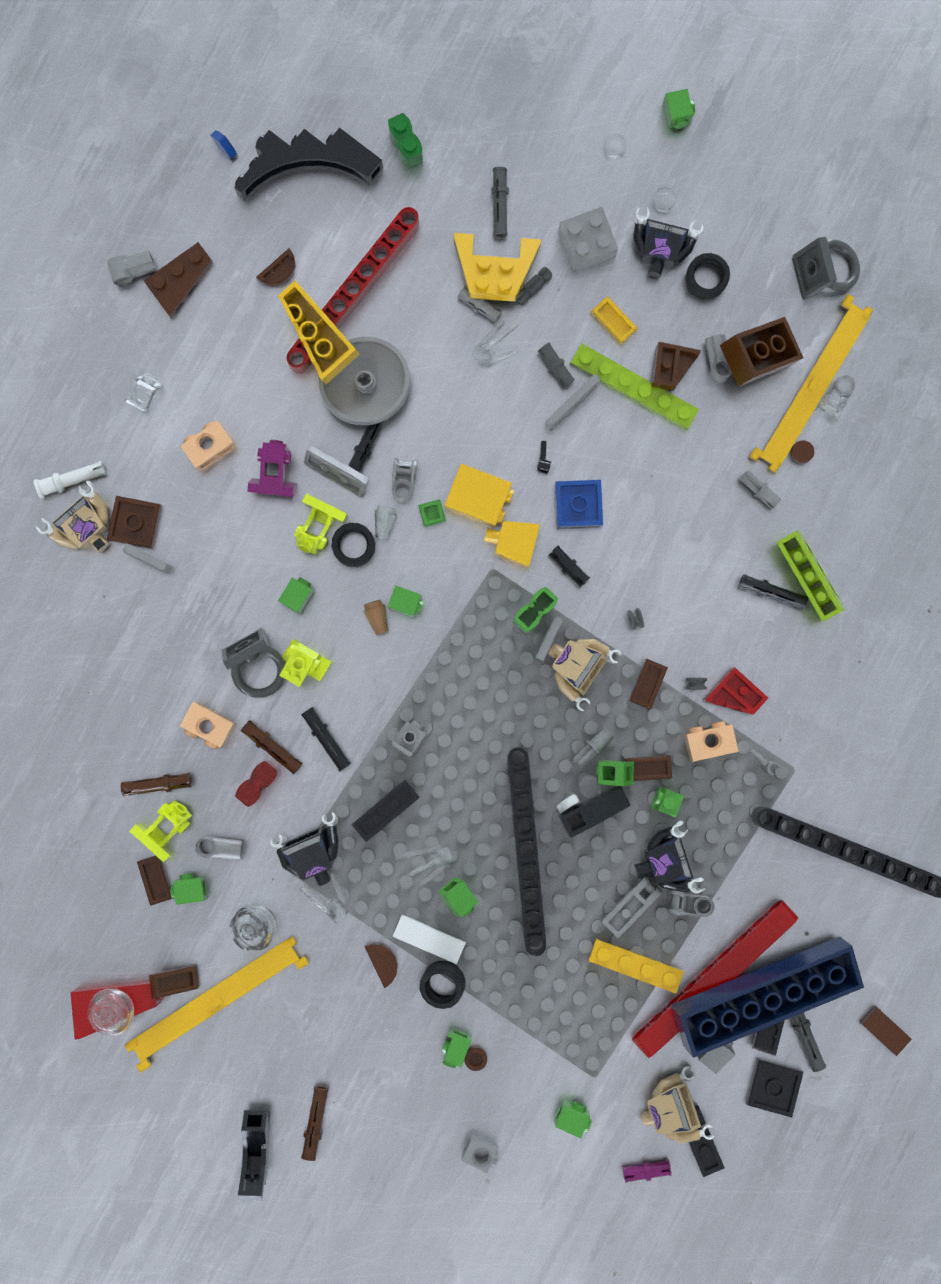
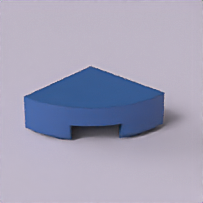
(222, 141)

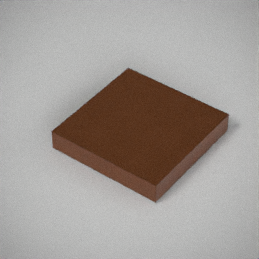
(134, 522)

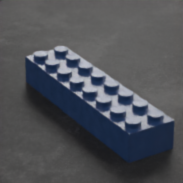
(767, 996)

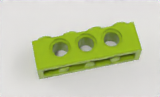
(811, 575)

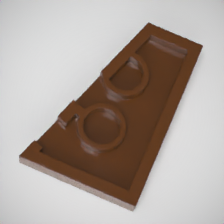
(178, 277)

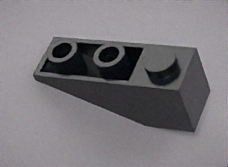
(594, 811)

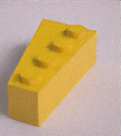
(321, 338)

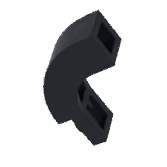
(255, 1155)

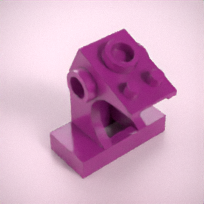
(276, 453)

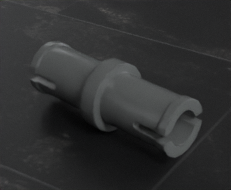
(556, 365)

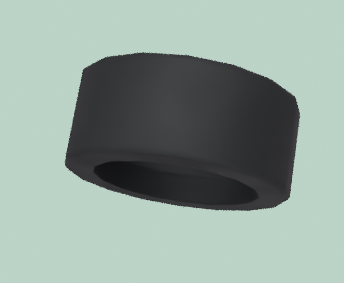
(719, 263)
(353, 527)
(435, 999)

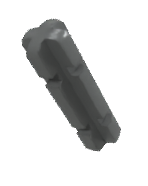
(534, 285)

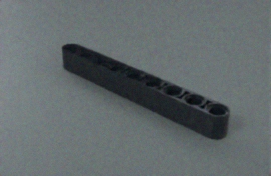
(838, 849)
(531, 861)

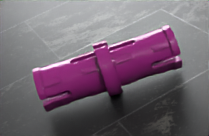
(647, 1171)

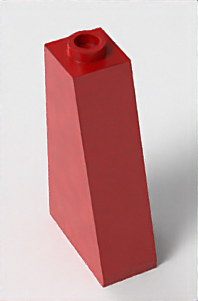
(80, 997)

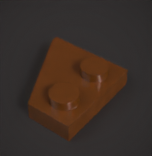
(672, 364)

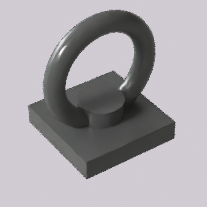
(817, 269)
(246, 651)

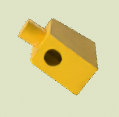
(514, 541)

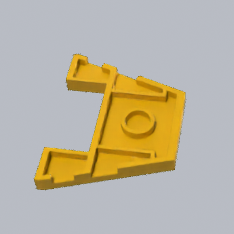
(494, 276)

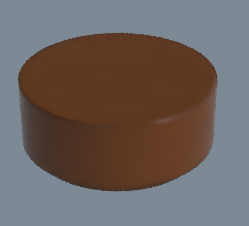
(802, 452)
(476, 1058)

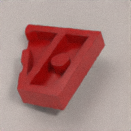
(737, 693)

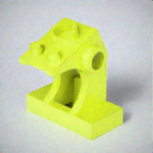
(323, 514)
(302, 662)
(155, 838)

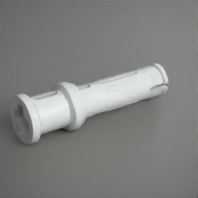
(59, 482)

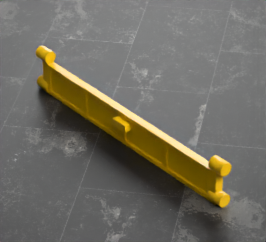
(814, 385)
(214, 1001)

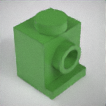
(615, 772)
(667, 801)
(455, 1048)

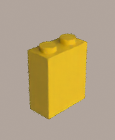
(479, 496)

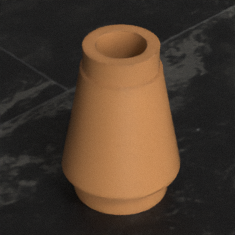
(376, 615)

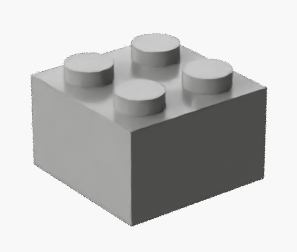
(588, 239)

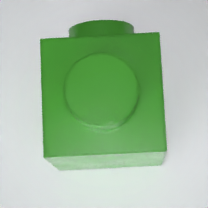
(678, 108)
(296, 594)
(405, 602)
(189, 889)
(458, 897)
(573, 1118)

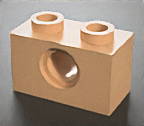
(201, 457)
(221, 730)
(724, 743)

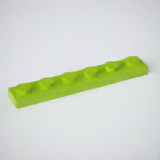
(634, 386)

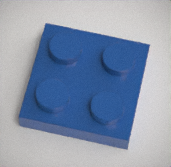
(579, 503)

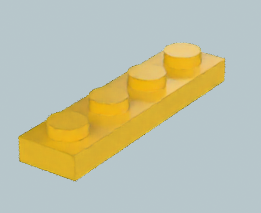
(635, 965)

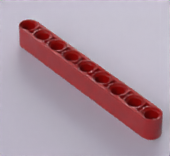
(356, 279)
(724, 968)

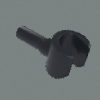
(543, 465)

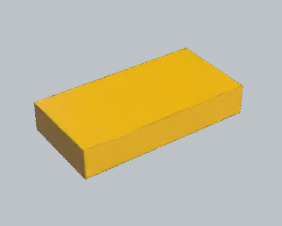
(614, 320)

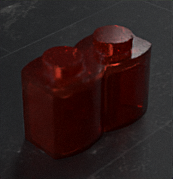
(253, 789)

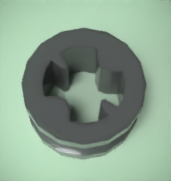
(635, 618)
(696, 684)

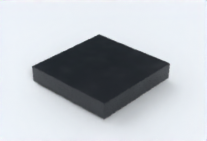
(774, 1087)

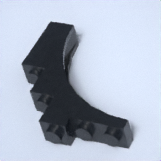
(306, 151)

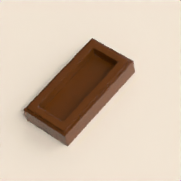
(648, 684)
(651, 767)
(154, 880)
(173, 981)
(885, 1031)

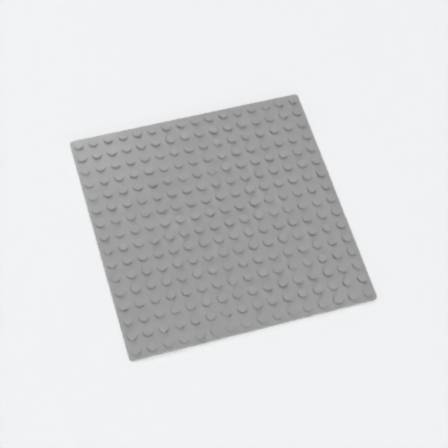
(476, 705)

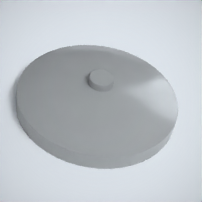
(370, 386)

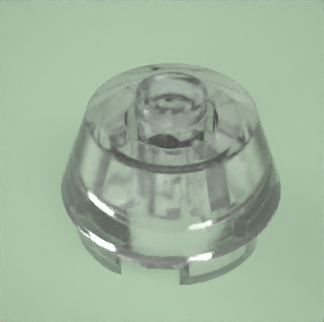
(253, 927)
(110, 1012)

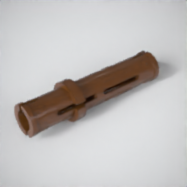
(271, 747)
(150, 785)
(309, 1149)

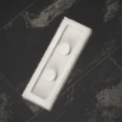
(429, 939)

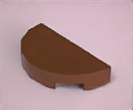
(279, 270)
(383, 962)

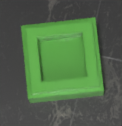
(432, 513)

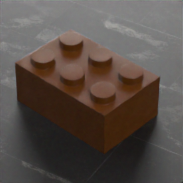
(761, 351)

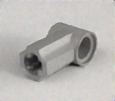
(125, 268)
(717, 358)
(221, 848)

